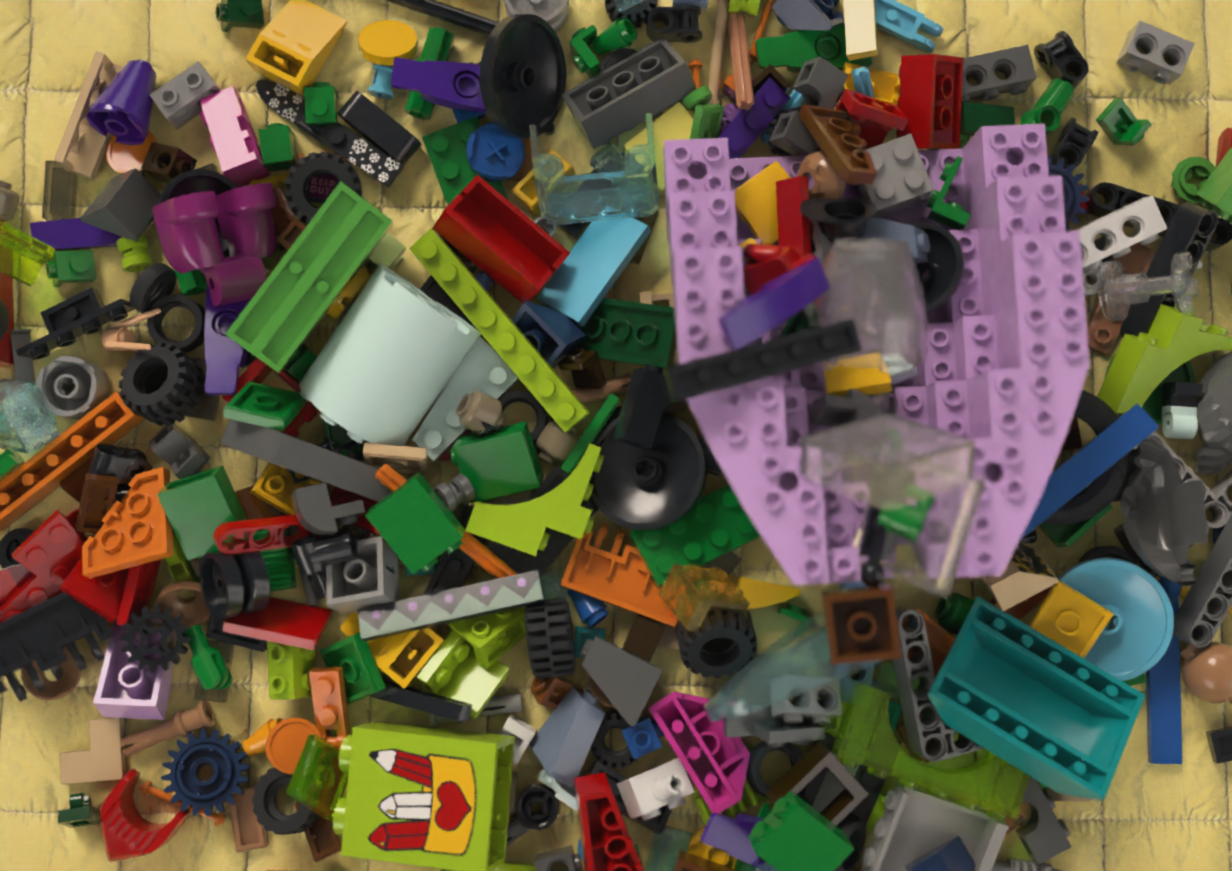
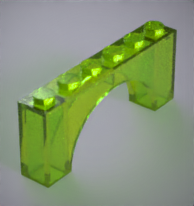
(868, 740)

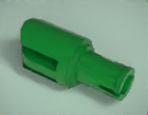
(207, 661)

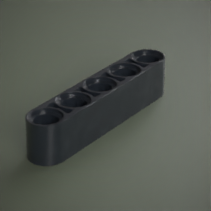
(1117, 195)
(1187, 232)

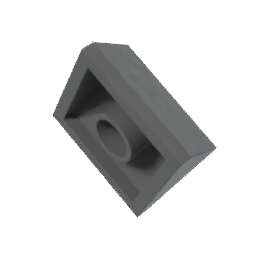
(124, 206)

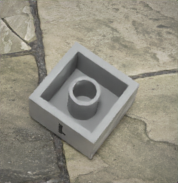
(899, 178)
(366, 580)

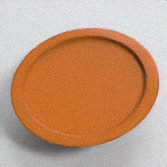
(127, 157)
(287, 743)

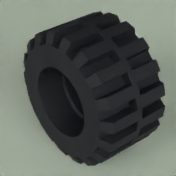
(305, 170)
(175, 397)
(550, 638)
(721, 644)

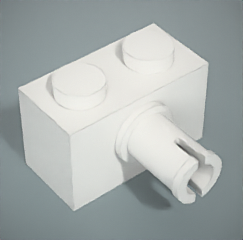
(655, 789)

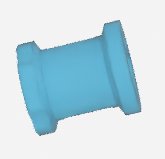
(381, 83)

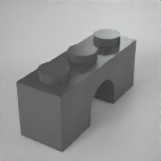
(822, 87)
(1043, 833)

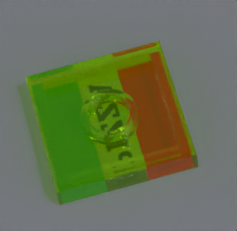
(318, 778)

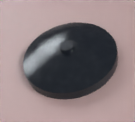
(522, 75)
(650, 485)

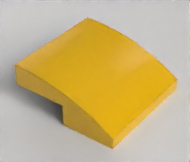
(758, 203)

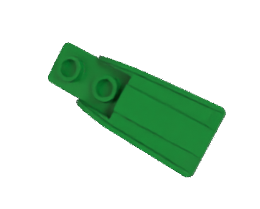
(803, 45)

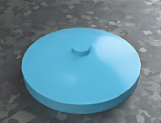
(1141, 617)

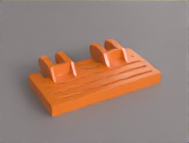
(614, 578)

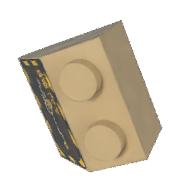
(1022, 578)

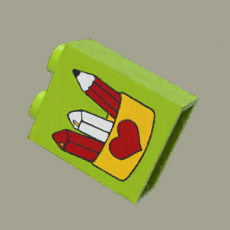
(425, 796)

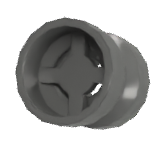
(456, 492)

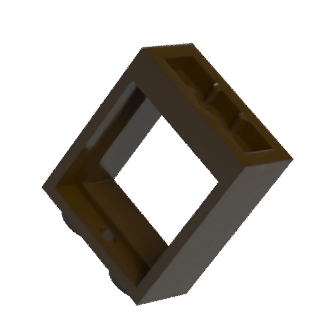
(807, 769)

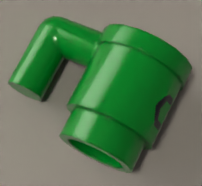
(906, 519)

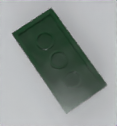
(631, 333)

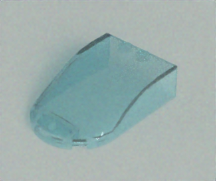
(781, 671)

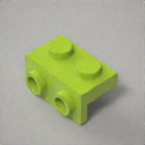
(289, 671)

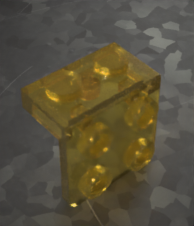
(692, 591)

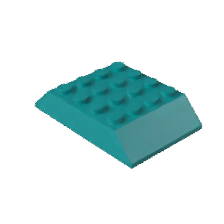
(1035, 703)

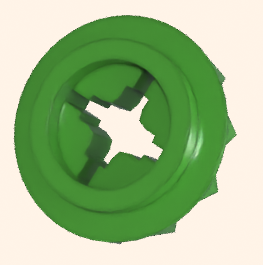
(1200, 169)

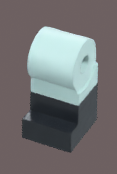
(1180, 409)

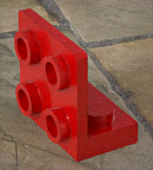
(872, 115)

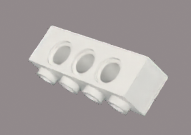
(1146, 222)

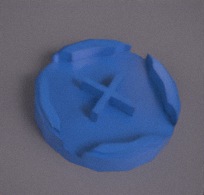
(494, 154)

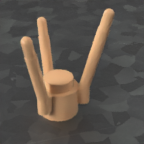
(121, 338)

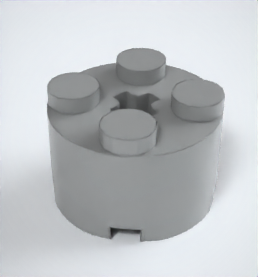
(67, 371)

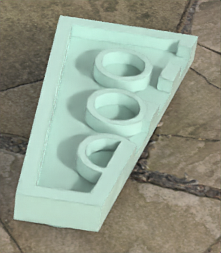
(479, 371)

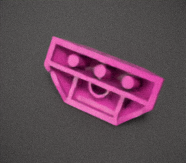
(711, 759)

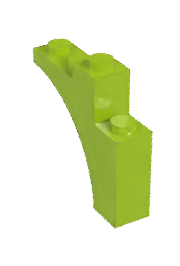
(1149, 358)
(524, 523)

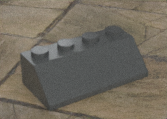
(628, 91)

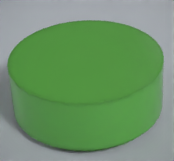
(697, 97)

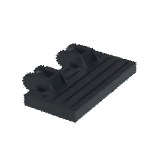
(41, 634)

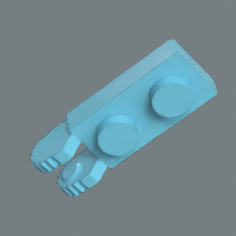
(904, 22)

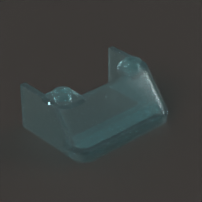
(596, 195)

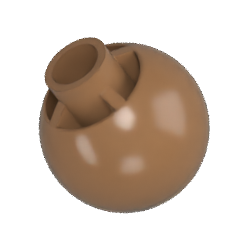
(1208, 672)

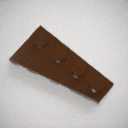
(840, 142)

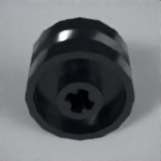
(234, 583)

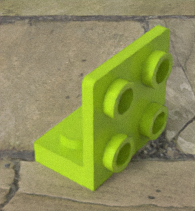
(492, 633)
(458, 676)

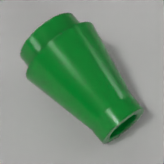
(614, 37)

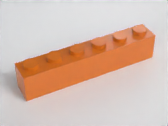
(58, 459)

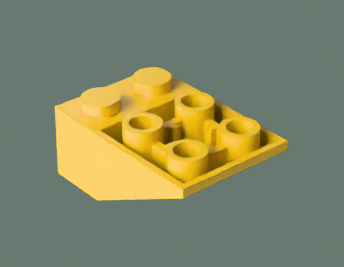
(296, 45)
(402, 654)

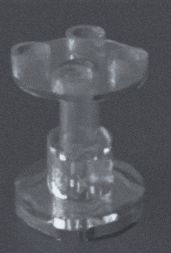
(1136, 288)

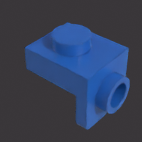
(643, 737)

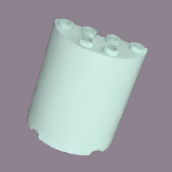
(387, 361)

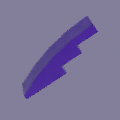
(774, 303)

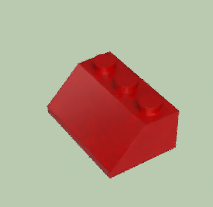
(931, 99)

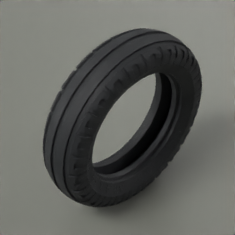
(1108, 484)

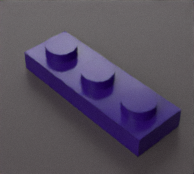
(749, 124)

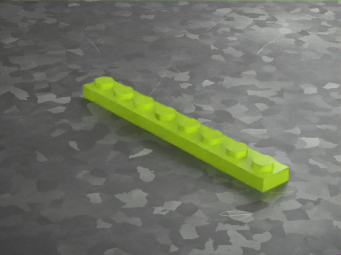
(499, 330)

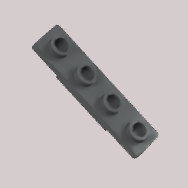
(774, 730)

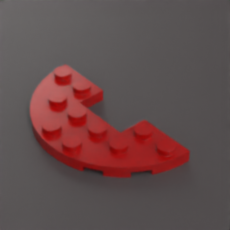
(50, 557)

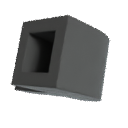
(843, 410)
(179, 451)
(316, 513)

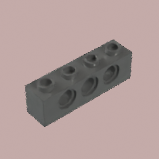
(1012, 62)

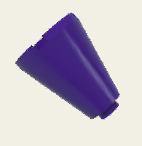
(126, 104)

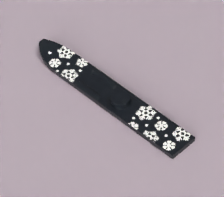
(334, 136)

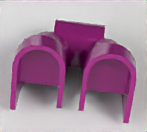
(192, 240)

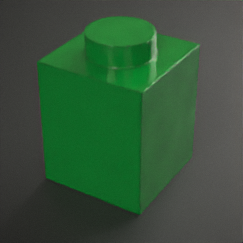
(278, 147)

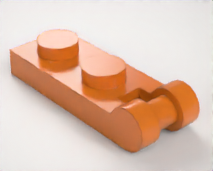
(330, 703)

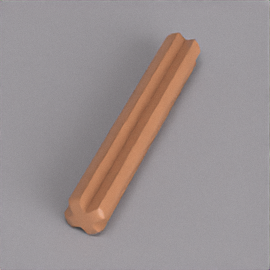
(740, 61)

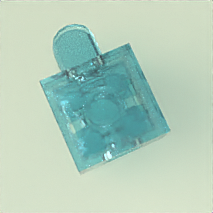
(23, 417)

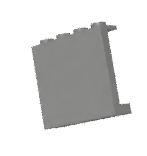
(919, 823)

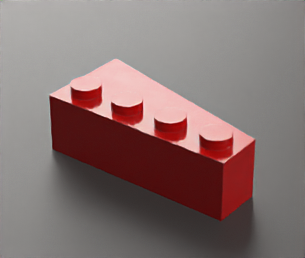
(602, 827)

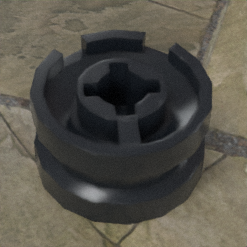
(534, 794)

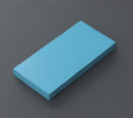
(593, 267)

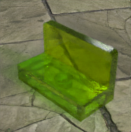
(22, 254)

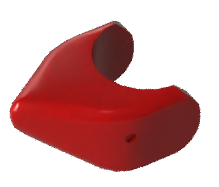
(125, 830)

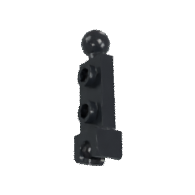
(876, 545)

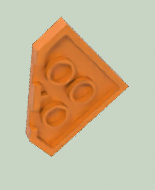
(132, 530)

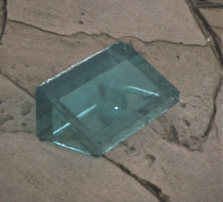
(665, 848)

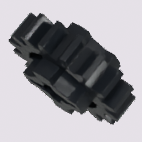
(146, 629)

